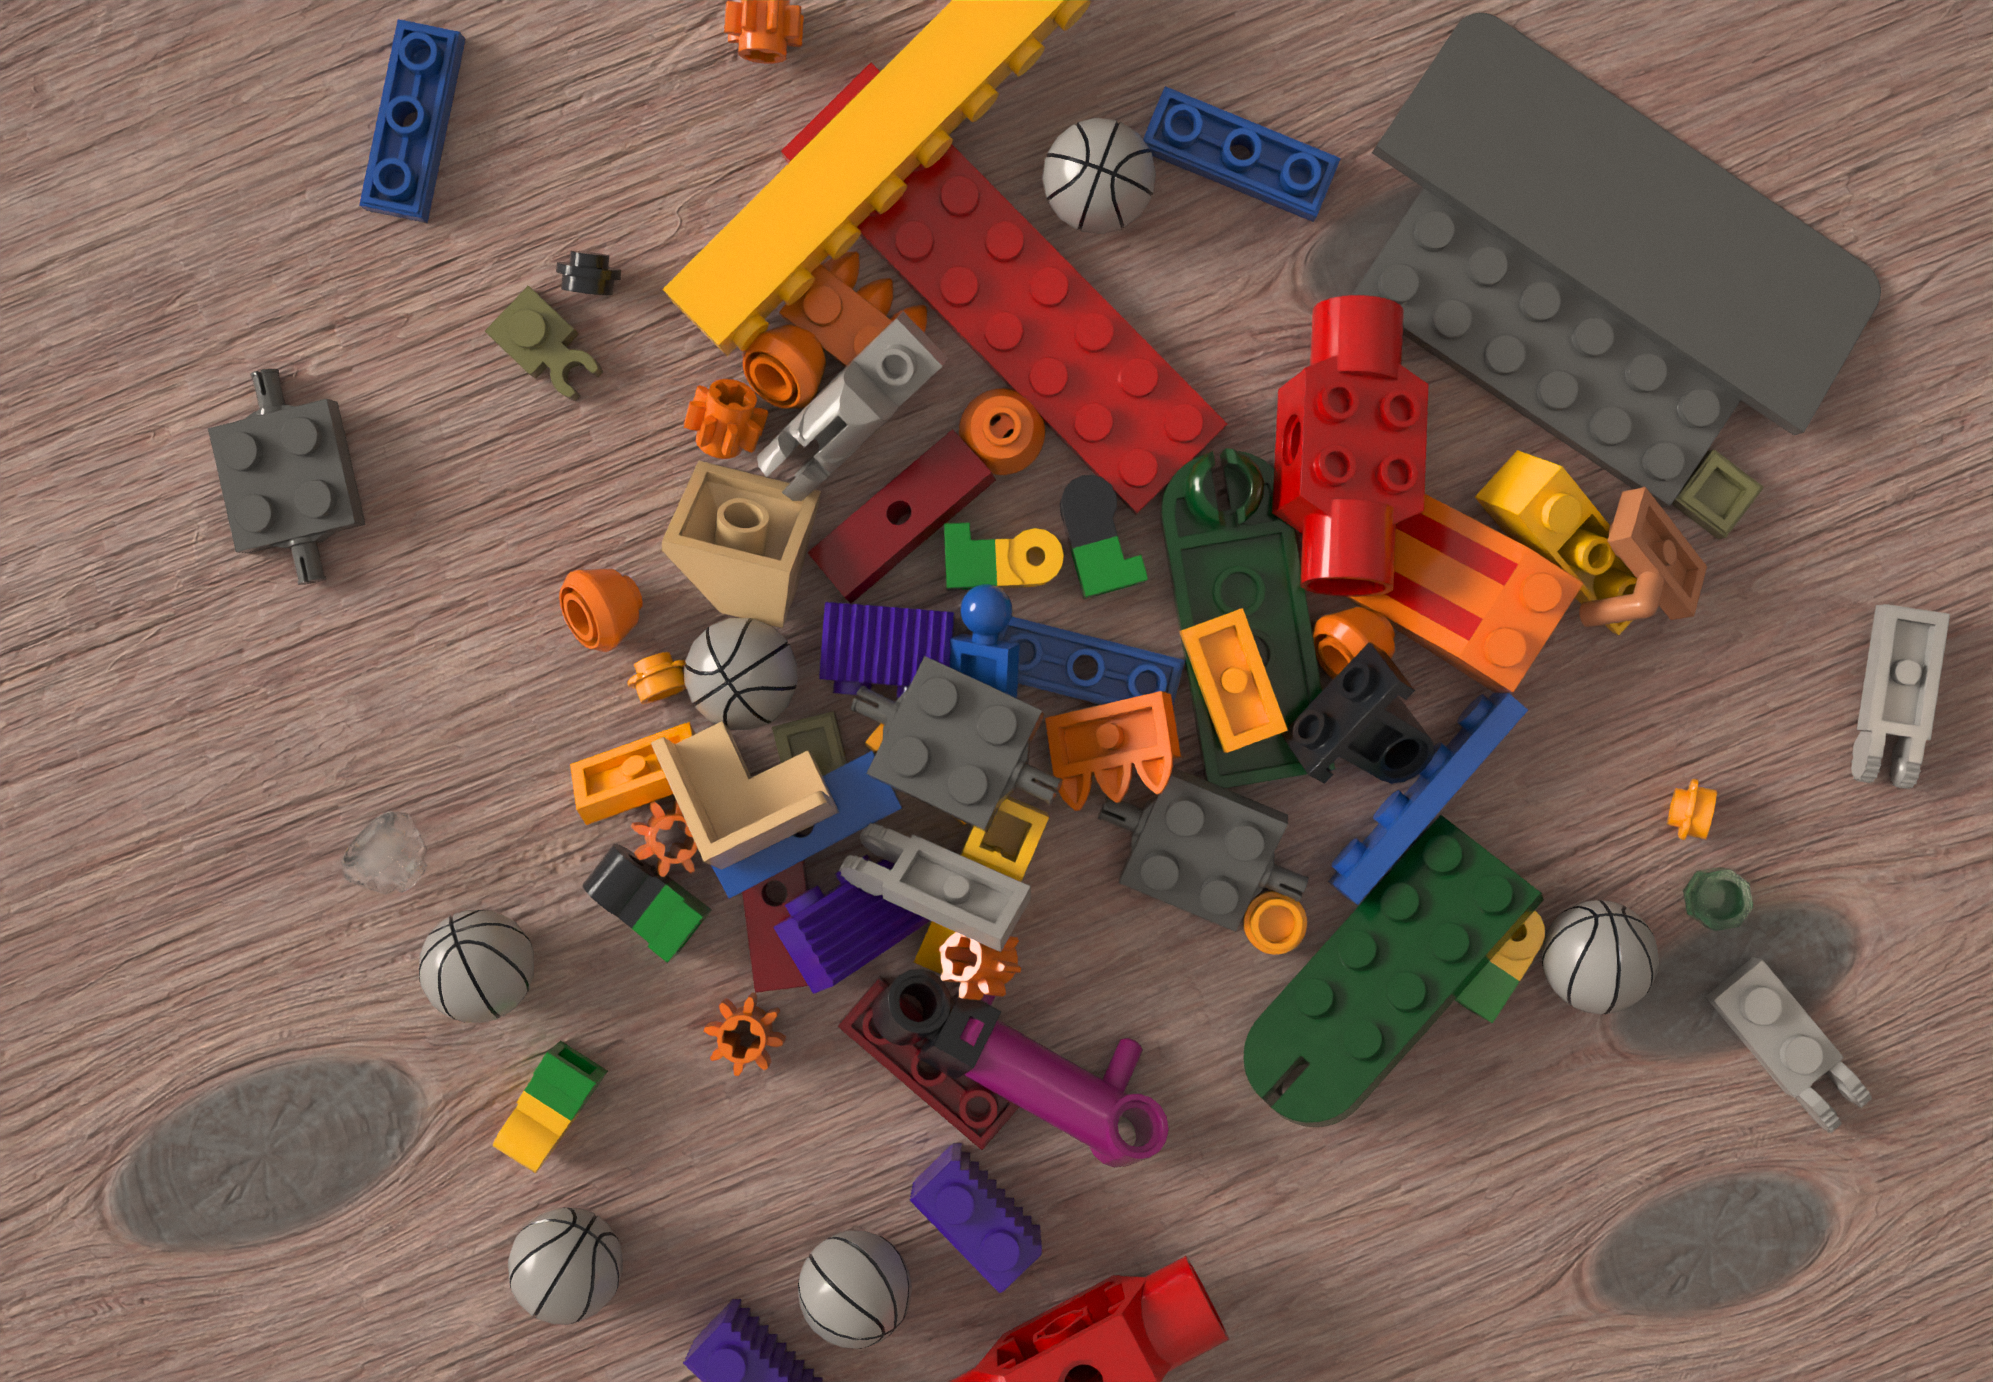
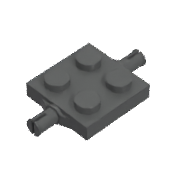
(286, 476)
(956, 744)
(1203, 849)

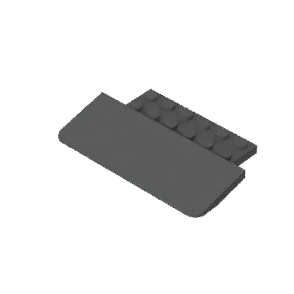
(1603, 264)

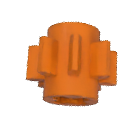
(764, 28)
(725, 418)
(678, 851)
(978, 966)
(729, 1042)

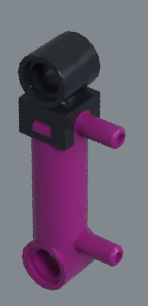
(972, 1042)

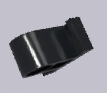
(1362, 723)

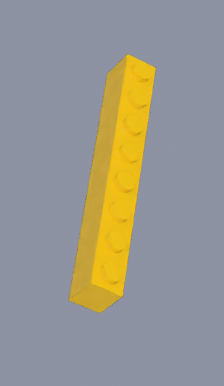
(861, 163)

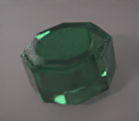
(1718, 898)

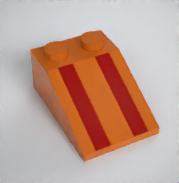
(1473, 595)

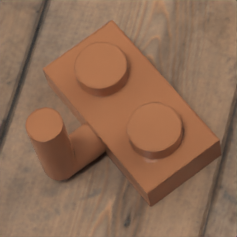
(1659, 557)

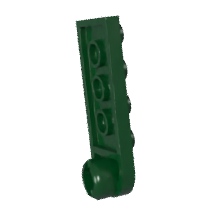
(1234, 563)
(1385, 976)

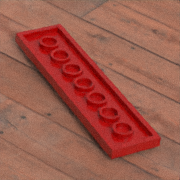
(1035, 321)

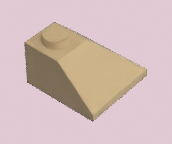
(741, 541)

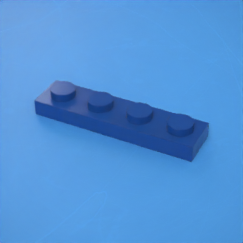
(1408, 814)

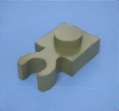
(539, 340)

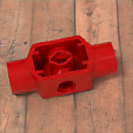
(1351, 447)
(1110, 1333)

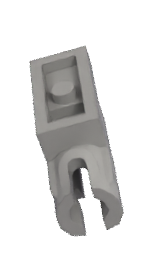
(855, 404)

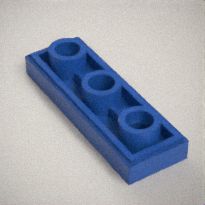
(408, 159)
(1279, 168)
(1121, 670)
(859, 803)

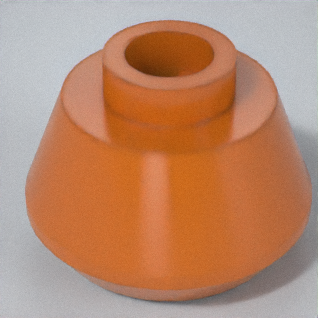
(785, 366)
(1017, 414)
(600, 607)
(1345, 633)

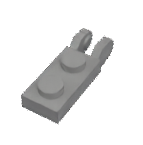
(1899, 691)
(939, 885)
(1785, 1039)

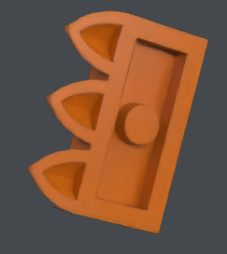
(846, 318)
(1110, 742)

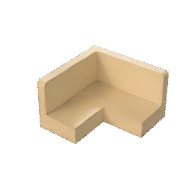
(730, 810)

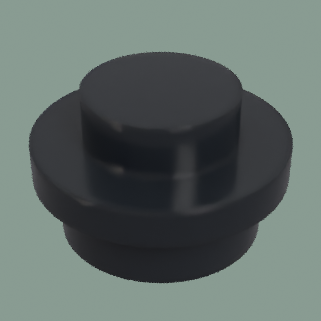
(588, 273)

